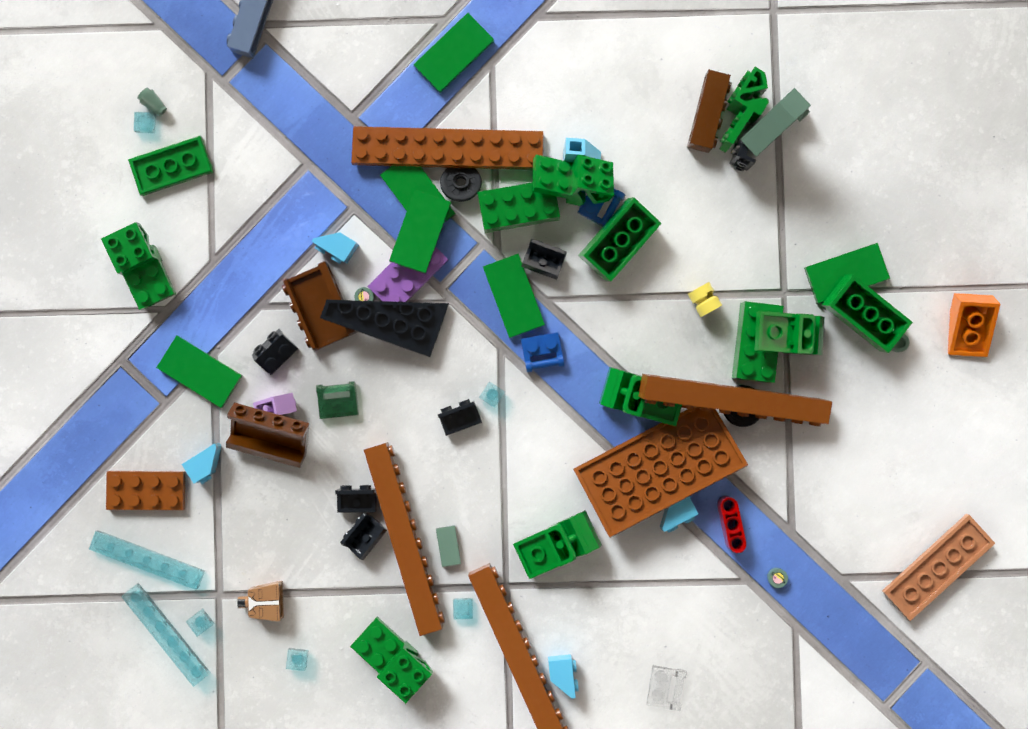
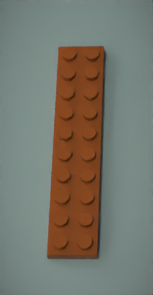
(445, 147)

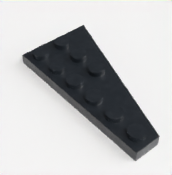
(398, 323)

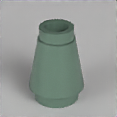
(151, 101)

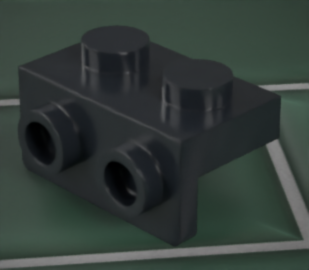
(739, 159)
(544, 259)
(274, 351)
(459, 418)
(356, 499)
(363, 535)

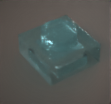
(144, 122)
(492, 394)
(463, 608)
(200, 622)
(297, 659)

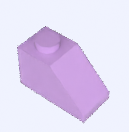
(278, 404)

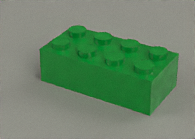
(516, 207)
(619, 239)
(867, 313)
(748, 363)

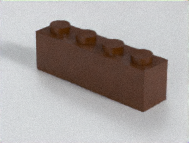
(709, 110)

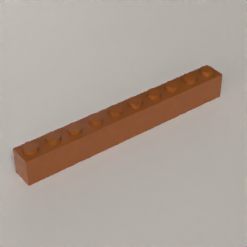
(736, 399)
(404, 539)
(515, 648)

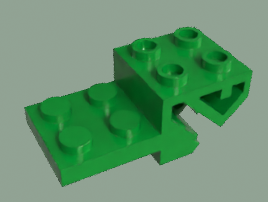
(745, 104)
(574, 178)
(139, 265)
(789, 333)
(622, 393)
(557, 544)
(392, 659)

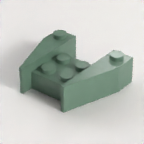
(776, 121)

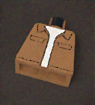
(264, 601)

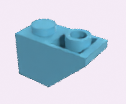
(577, 146)
(337, 245)
(676, 514)
(561, 673)

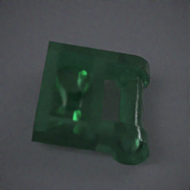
(337, 406)

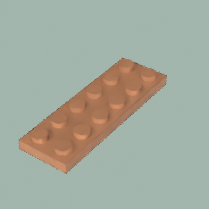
(938, 567)

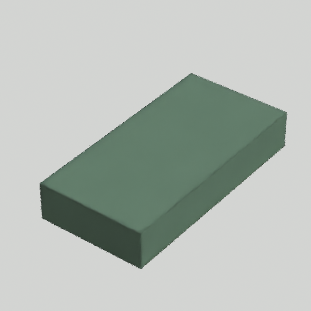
(448, 545)

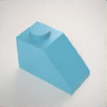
(203, 464)

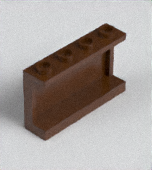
(308, 296)
(267, 435)

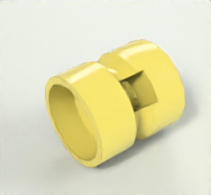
(704, 299)

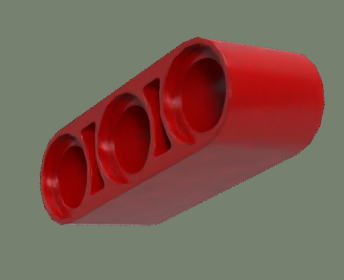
(737, 531)

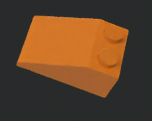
(972, 324)

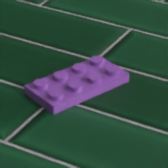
(401, 283)

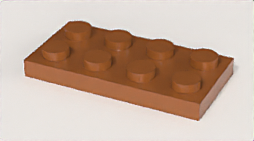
(145, 490)

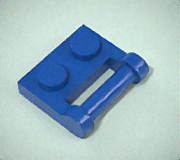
(591, 210)
(542, 345)

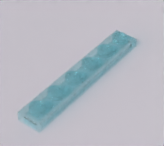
(146, 559)
(165, 634)

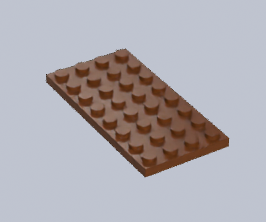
(659, 469)

